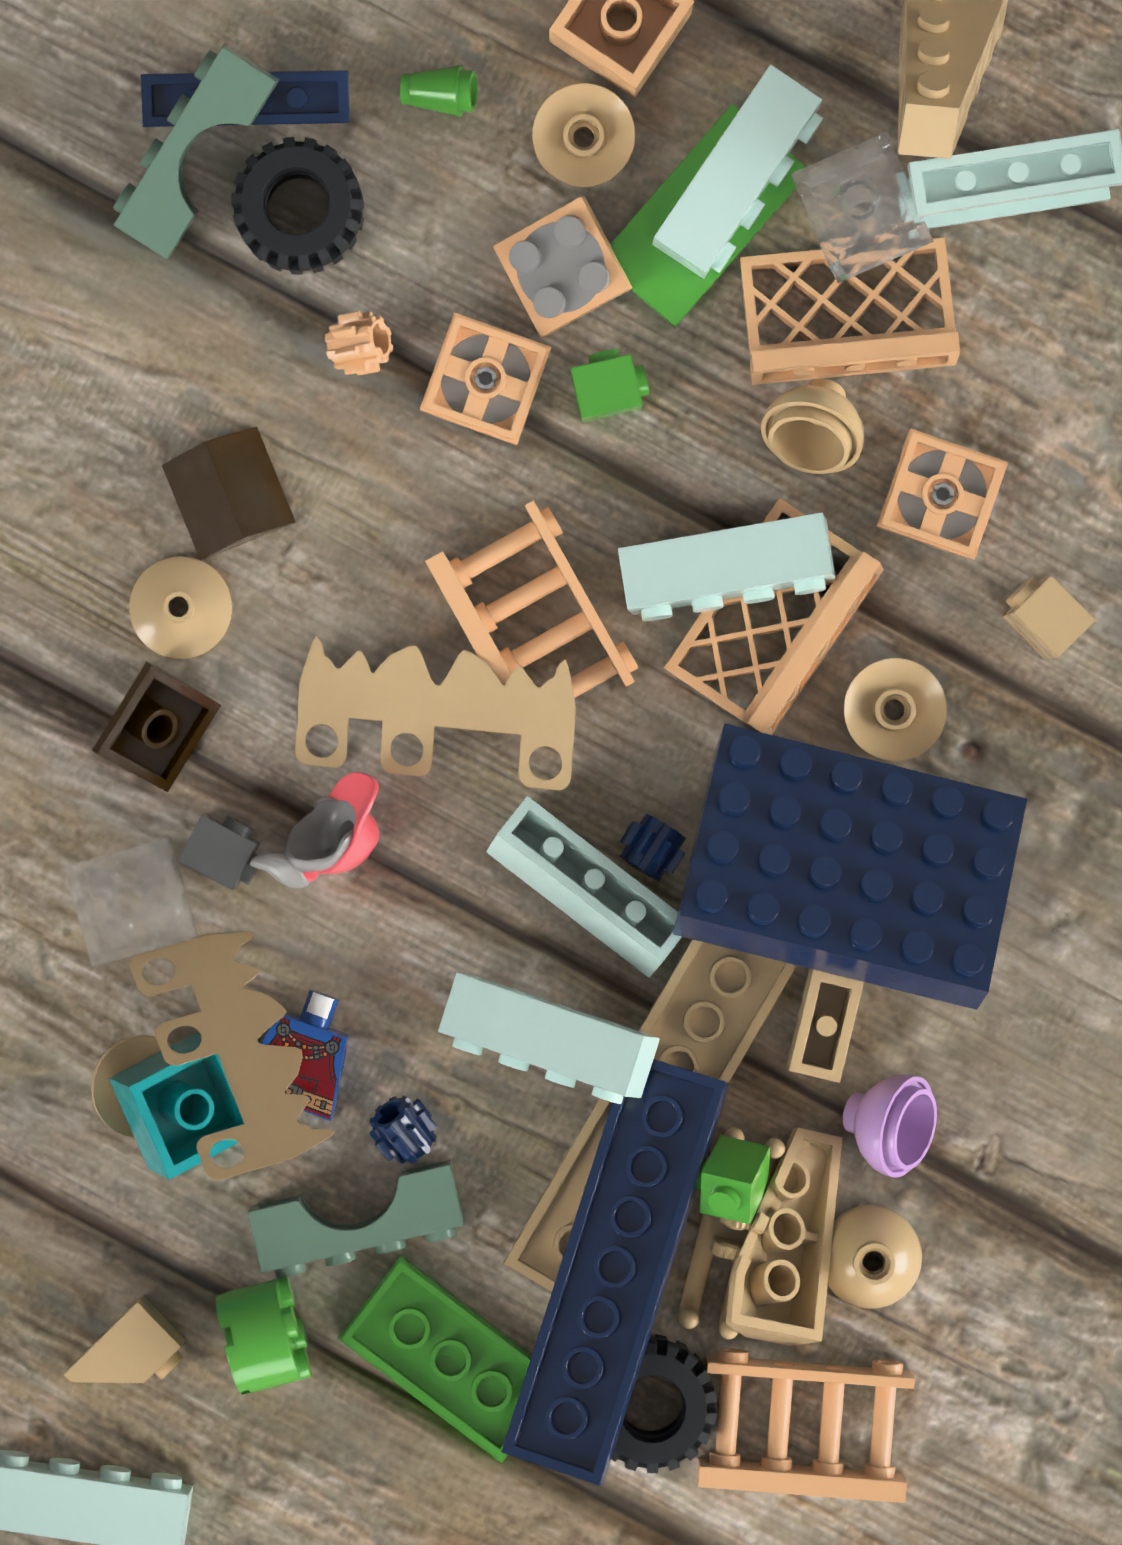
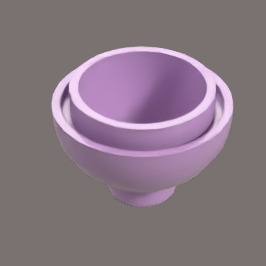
(893, 1123)

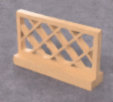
(852, 354)
(802, 654)

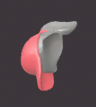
(330, 838)

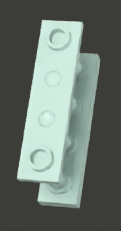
(1016, 179)

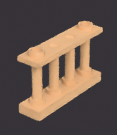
(481, 619)
(826, 1474)

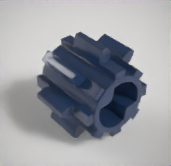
(652, 847)
(403, 1129)

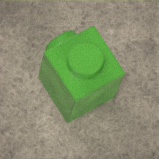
(608, 385)
(734, 1179)

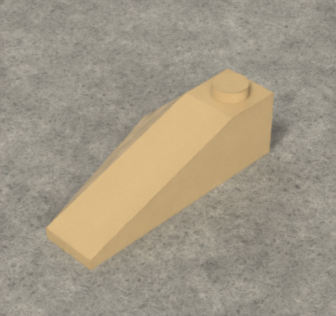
(786, 1256)

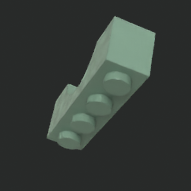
(160, 207)
(292, 1233)

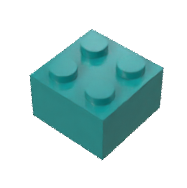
(176, 1107)

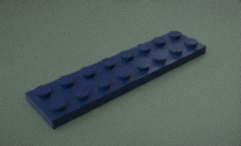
(614, 1274)

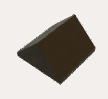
(228, 492)
(156, 726)

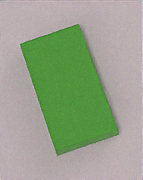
(657, 277)
(441, 1353)

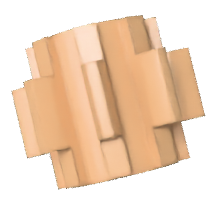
(358, 343)

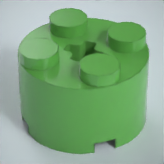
(263, 1336)

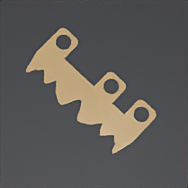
(411, 703)
(230, 1027)

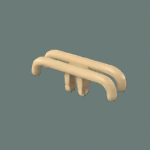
(718, 1238)

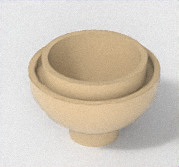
(814, 428)
(868, 1230)

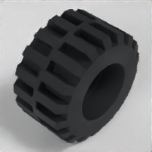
(288, 162)
(692, 1425)

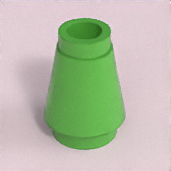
(441, 90)

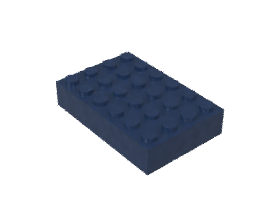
(851, 867)

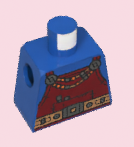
(321, 1051)

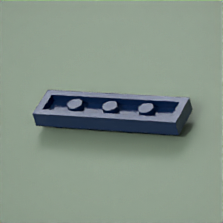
(296, 99)

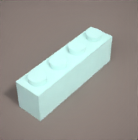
(737, 173)
(727, 565)
(586, 886)
(548, 1036)
(90, 1504)

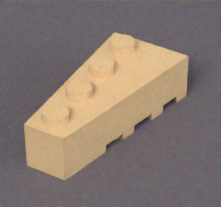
(941, 68)

